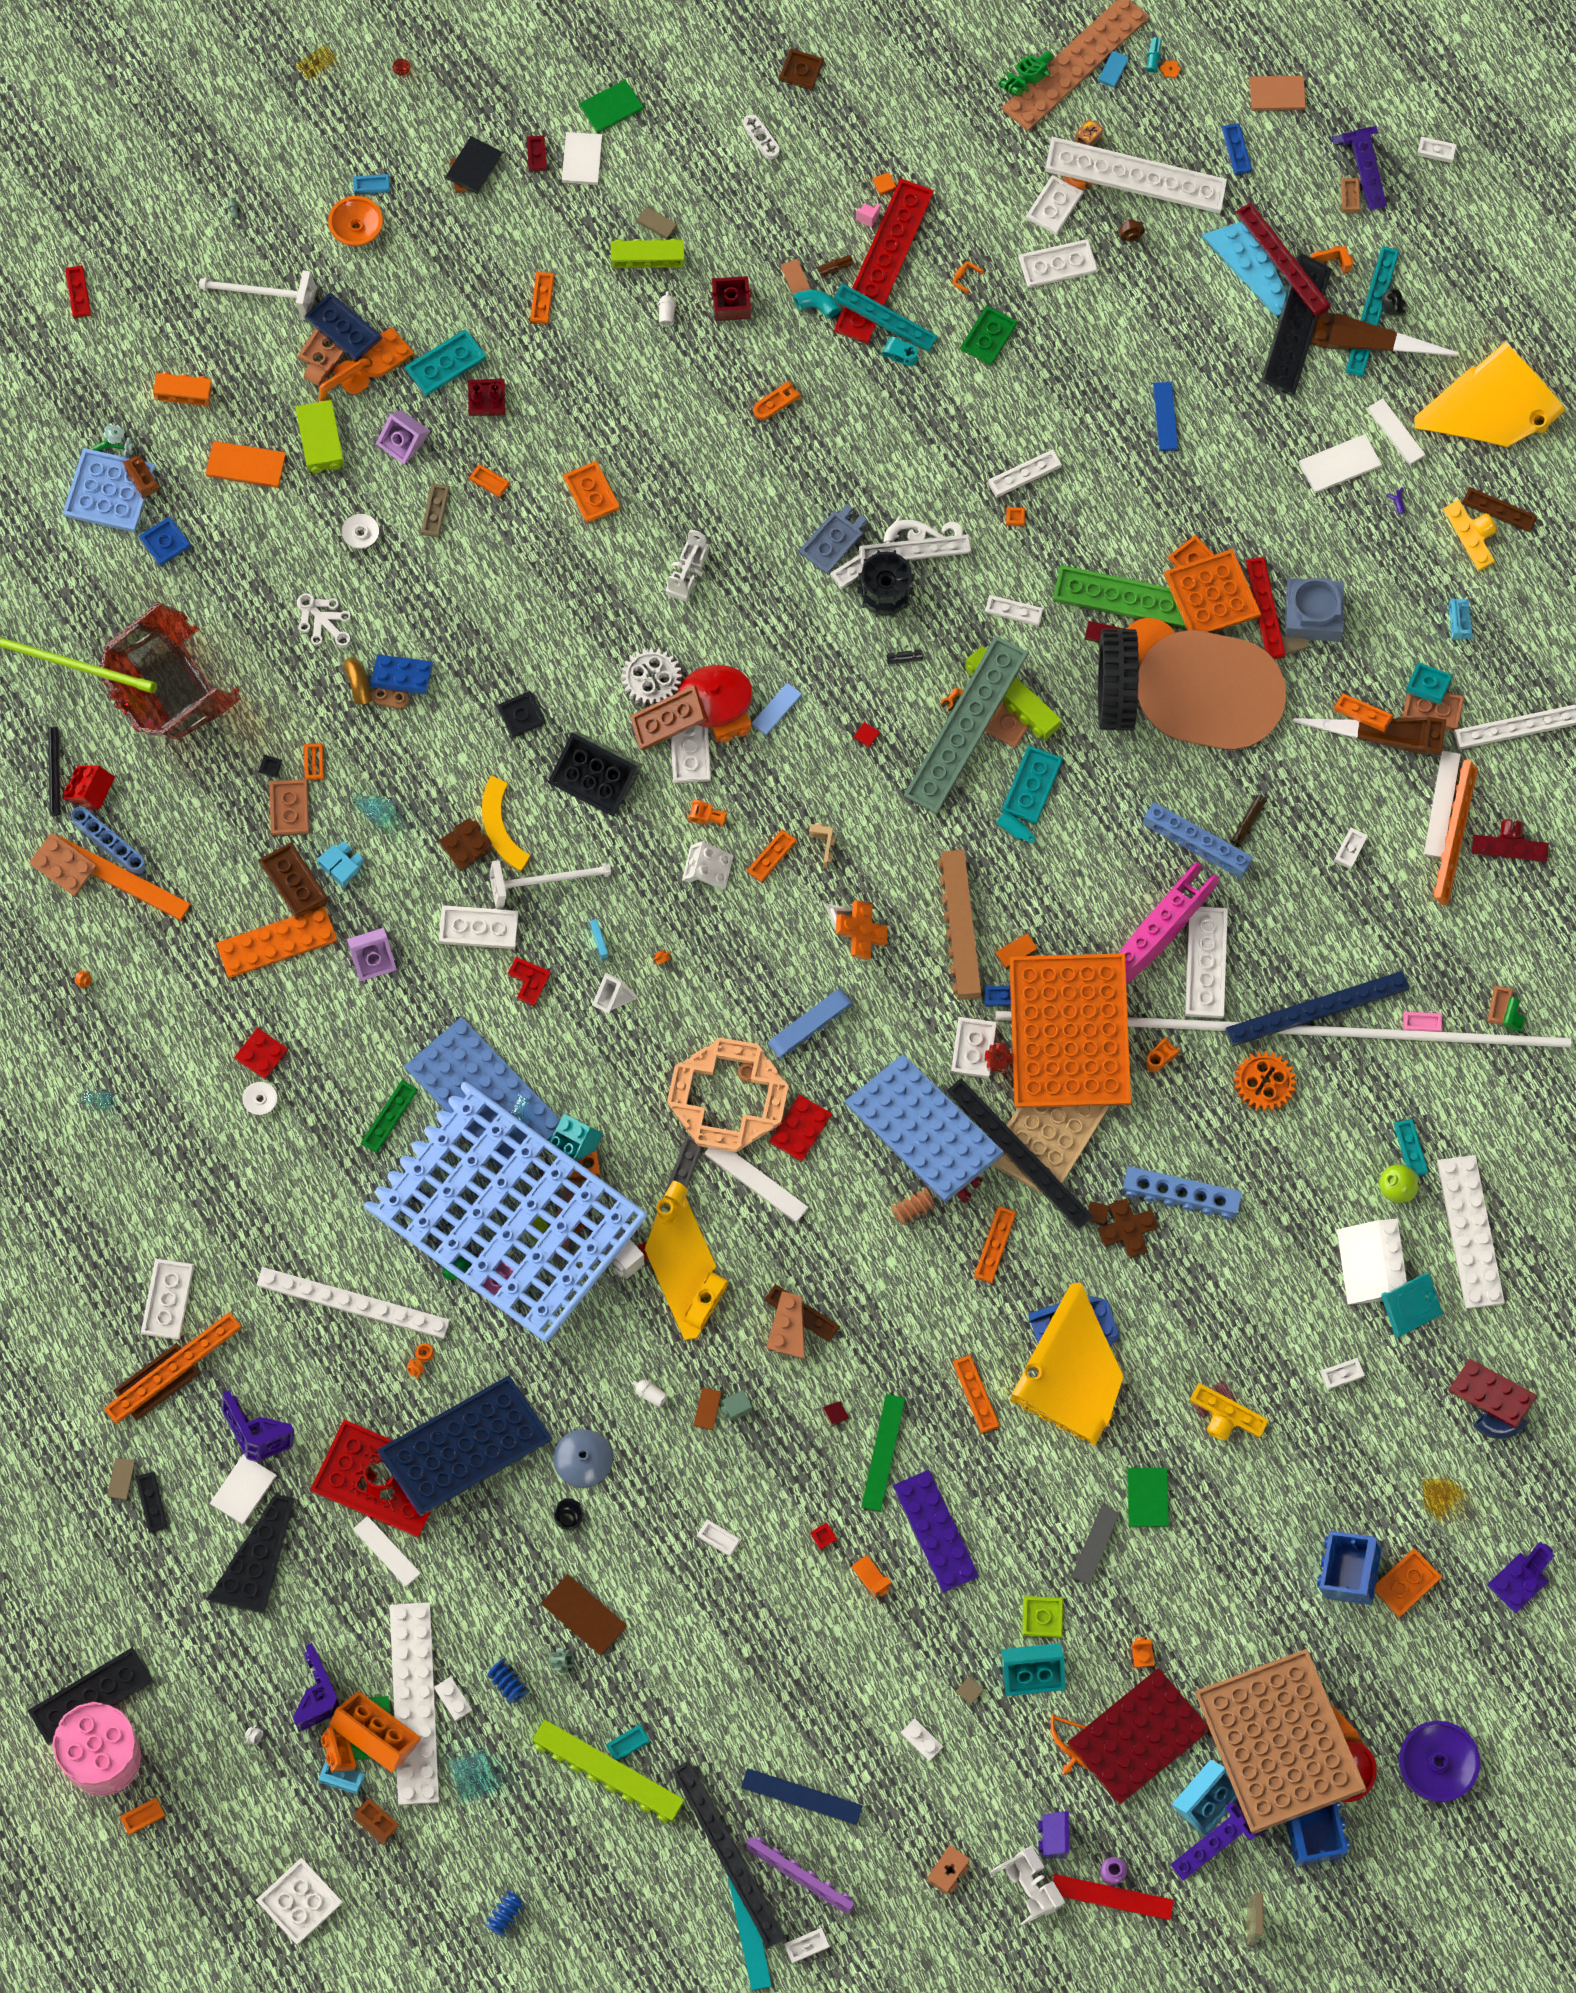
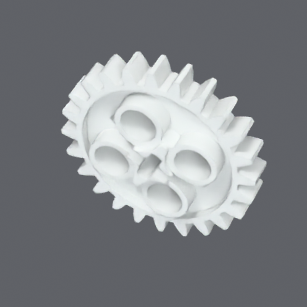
(636, 684)

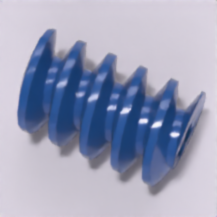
(506, 1682)
(505, 1914)

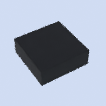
(270, 766)

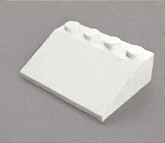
(1371, 1260)

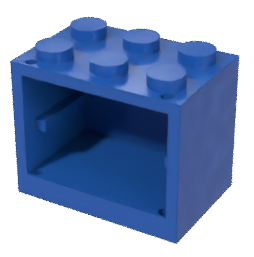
(1350, 1567)
(1318, 1836)

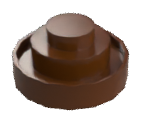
(1131, 230)

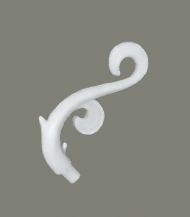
(922, 528)

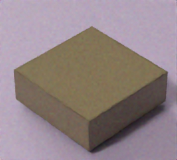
(969, 1690)

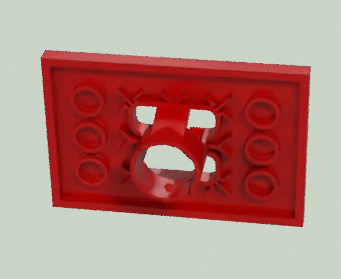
(349, 1463)

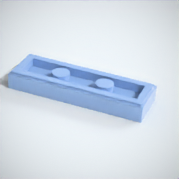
(776, 709)

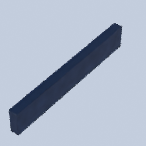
(801, 1796)

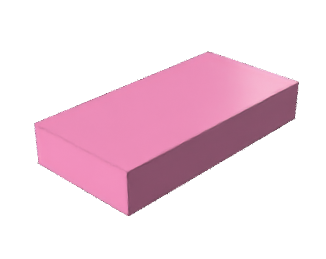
(1422, 1021)

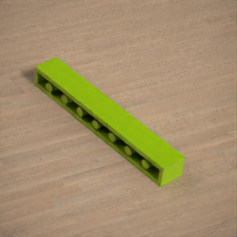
(607, 1771)

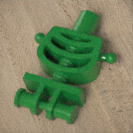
(1030, 70)

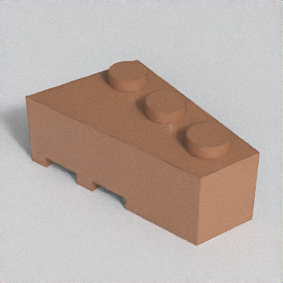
(788, 1327)

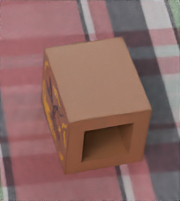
(1089, 133)

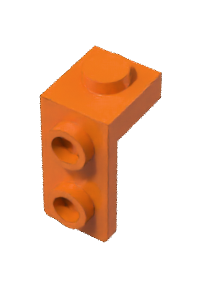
(1341, 253)
(871, 1577)

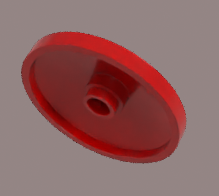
(723, 693)

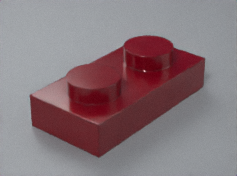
(536, 153)

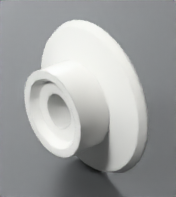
(259, 1090)

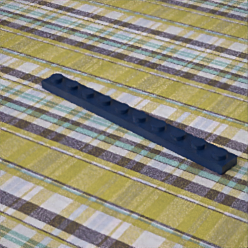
(1317, 1008)

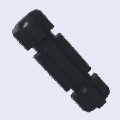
(905, 656)

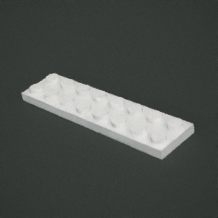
(1470, 1232)

